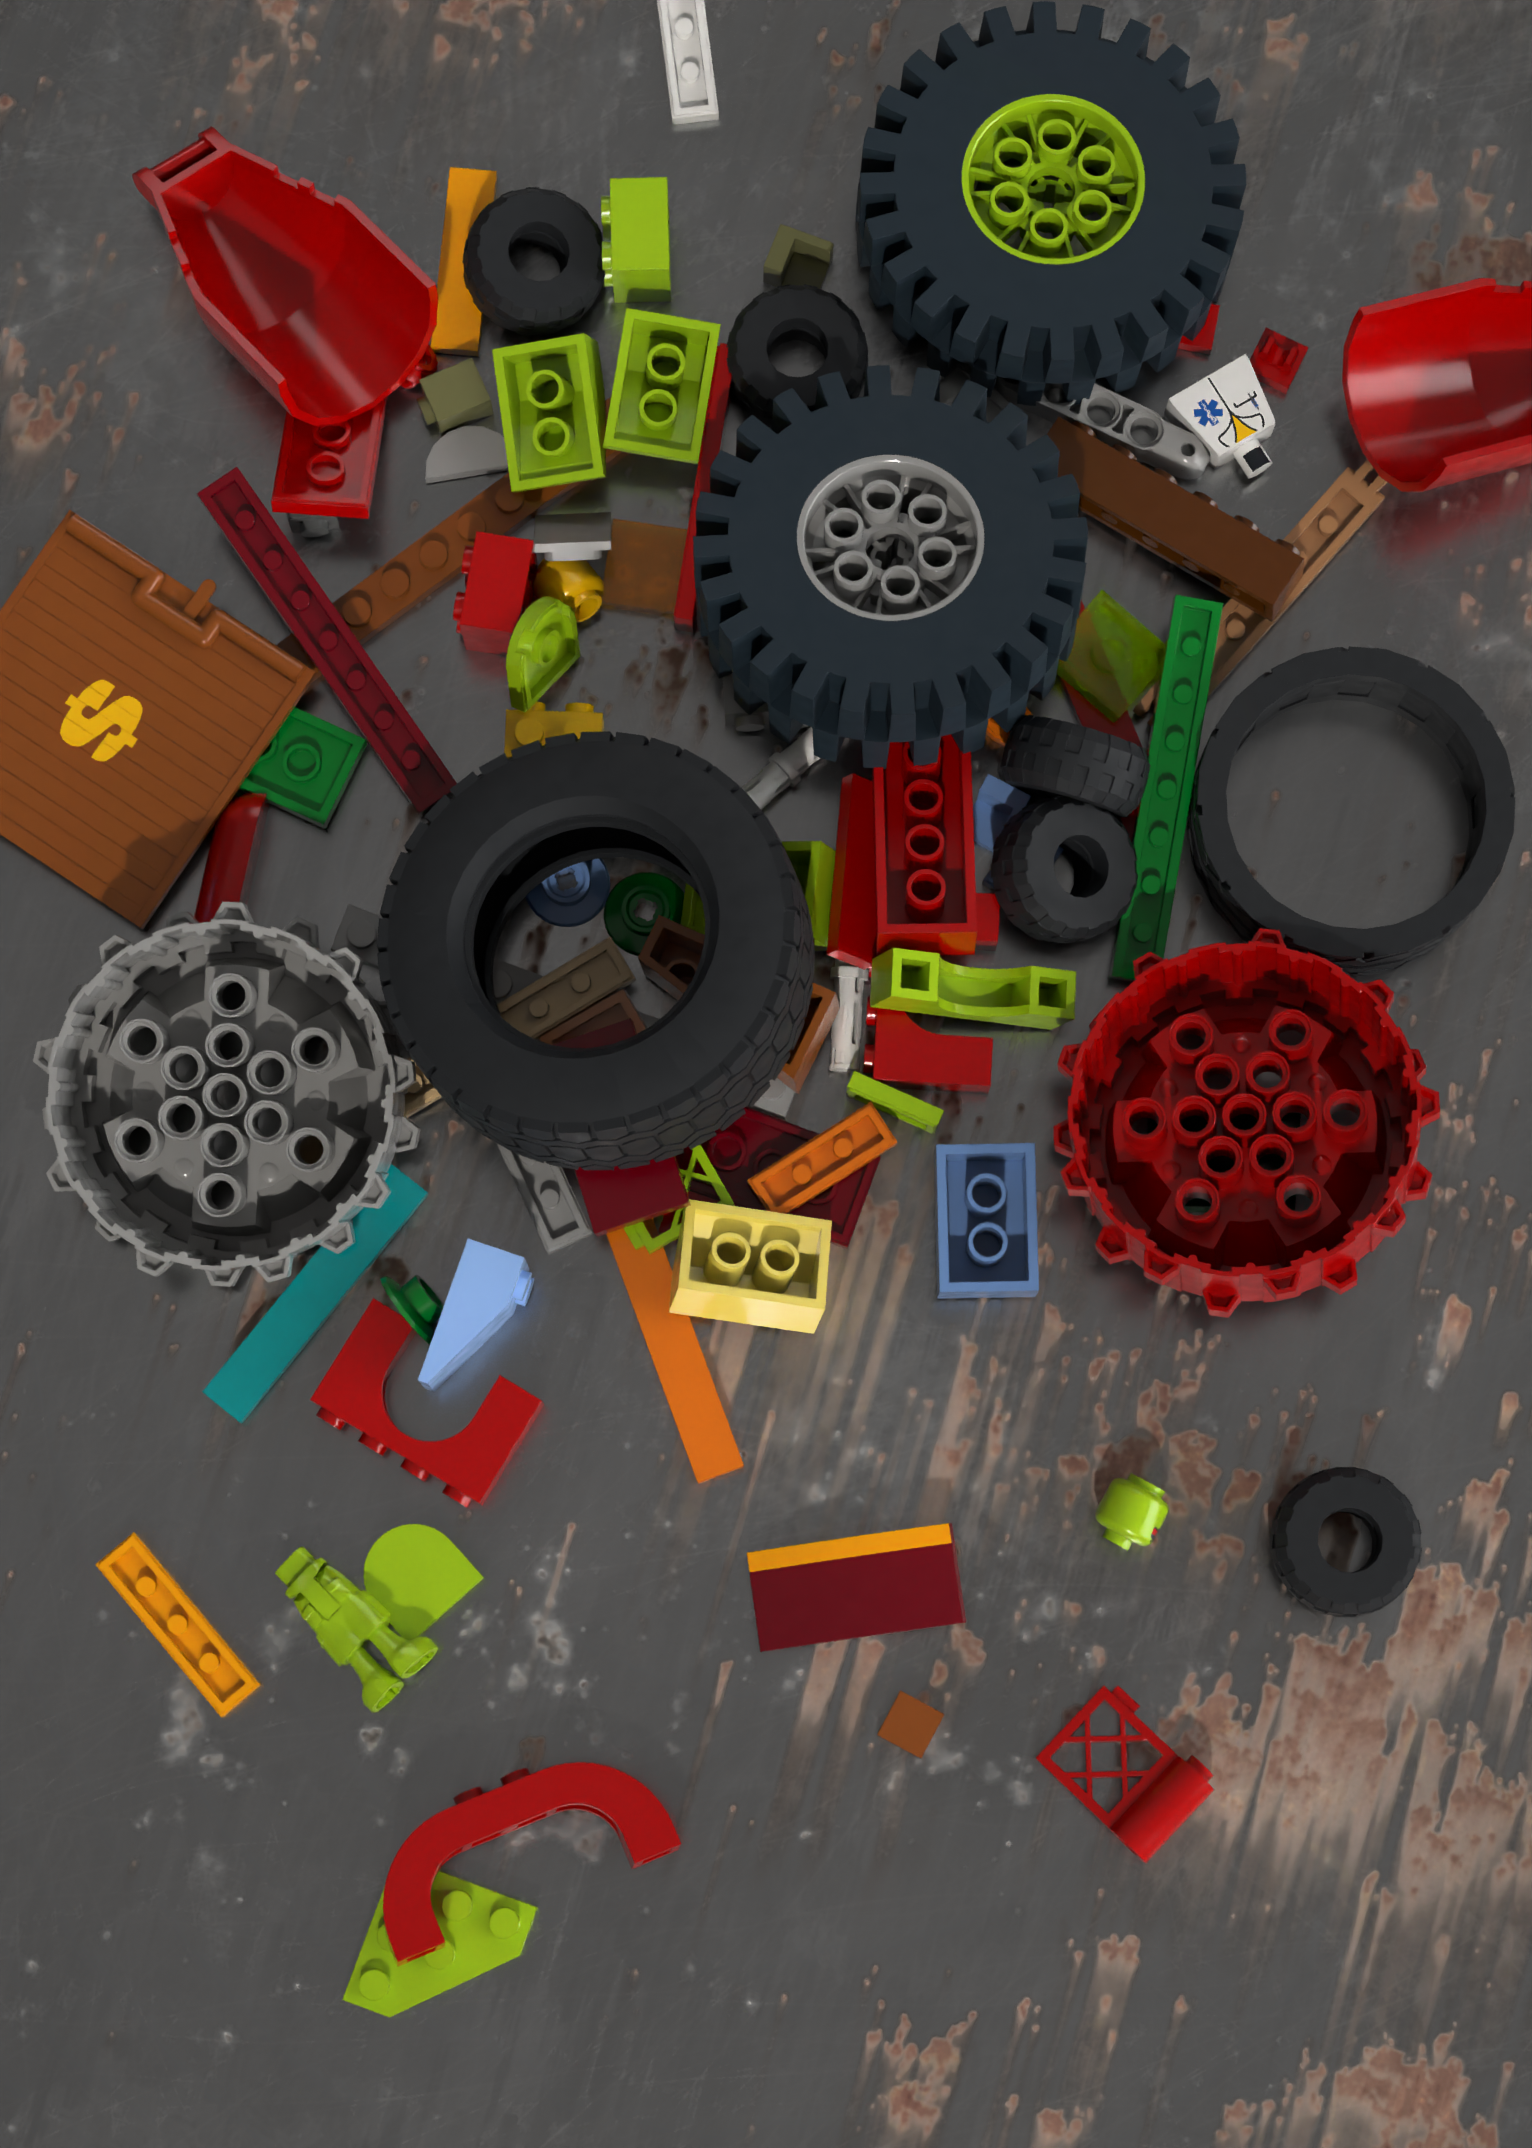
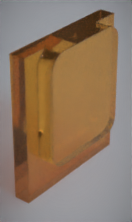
(643, 567)

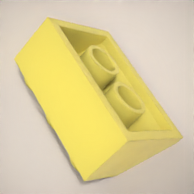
(751, 1266)

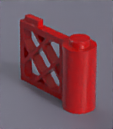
(1157, 1802)

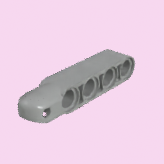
(1126, 416)

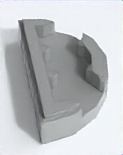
(465, 454)

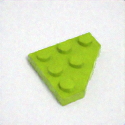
(478, 1932)

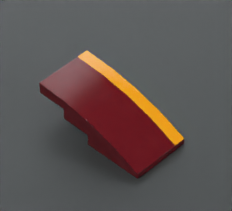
(856, 1587)

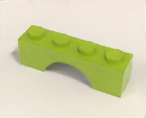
(1010, 996)

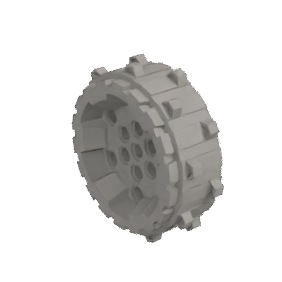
(108, 1089)

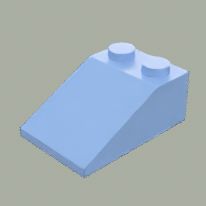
(477, 1306)

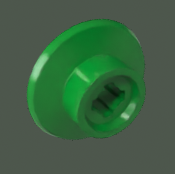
(624, 901)
(416, 1304)

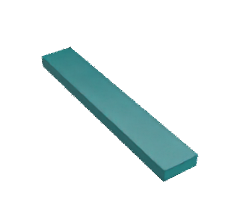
(310, 1302)

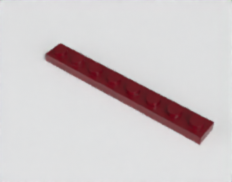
(327, 640)

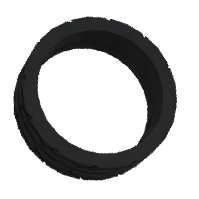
(1417, 695)

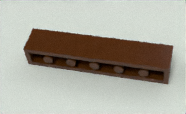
(1176, 523)

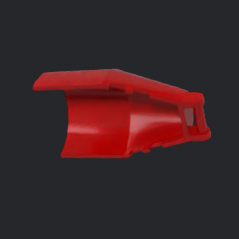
(292, 279)
(1442, 383)

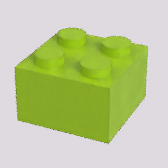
(637, 239)

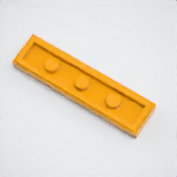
(457, 316)
(178, 1624)

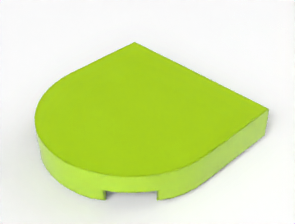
(540, 650)
(417, 1576)

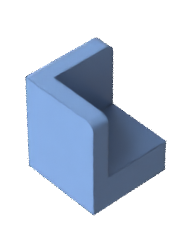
(993, 808)

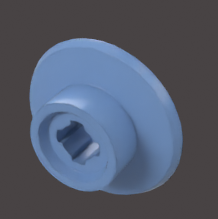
(576, 904)

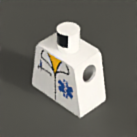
(1227, 416)

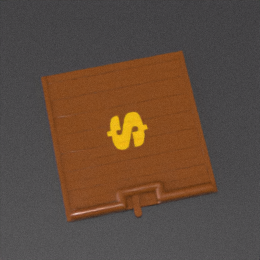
(127, 716)

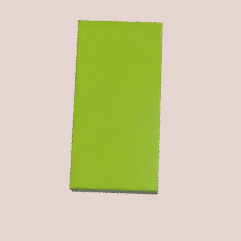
(894, 1102)

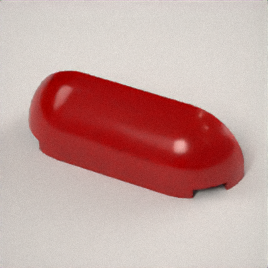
(232, 854)

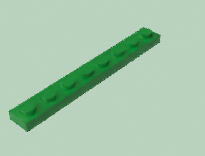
(1168, 790)

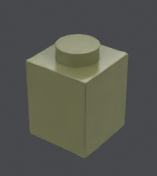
(454, 397)

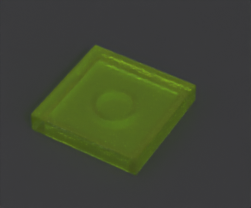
(1111, 656)

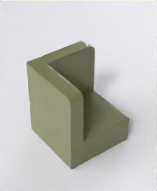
(797, 259)

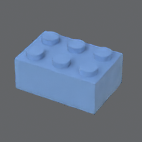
(986, 1220)

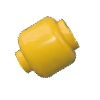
(571, 583)

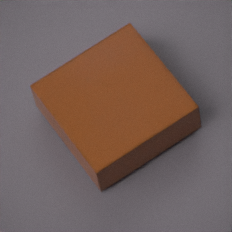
(910, 1724)

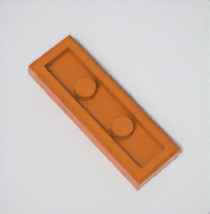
(823, 1161)

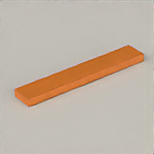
(677, 1359)

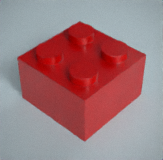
(497, 591)

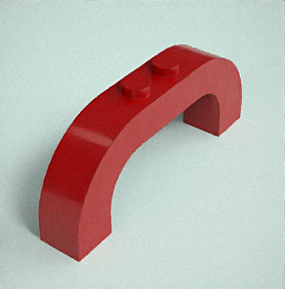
(520, 1801)

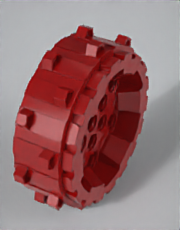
(1239, 1005)

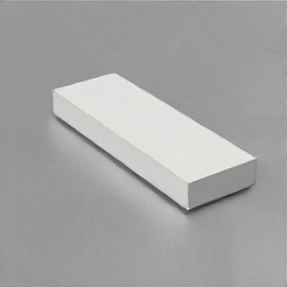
(687, 61)

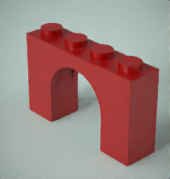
(922, 1060)
(356, 1395)

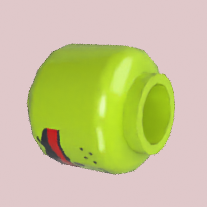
(1132, 1511)

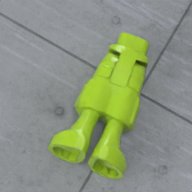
(346, 1621)

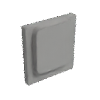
(573, 536)

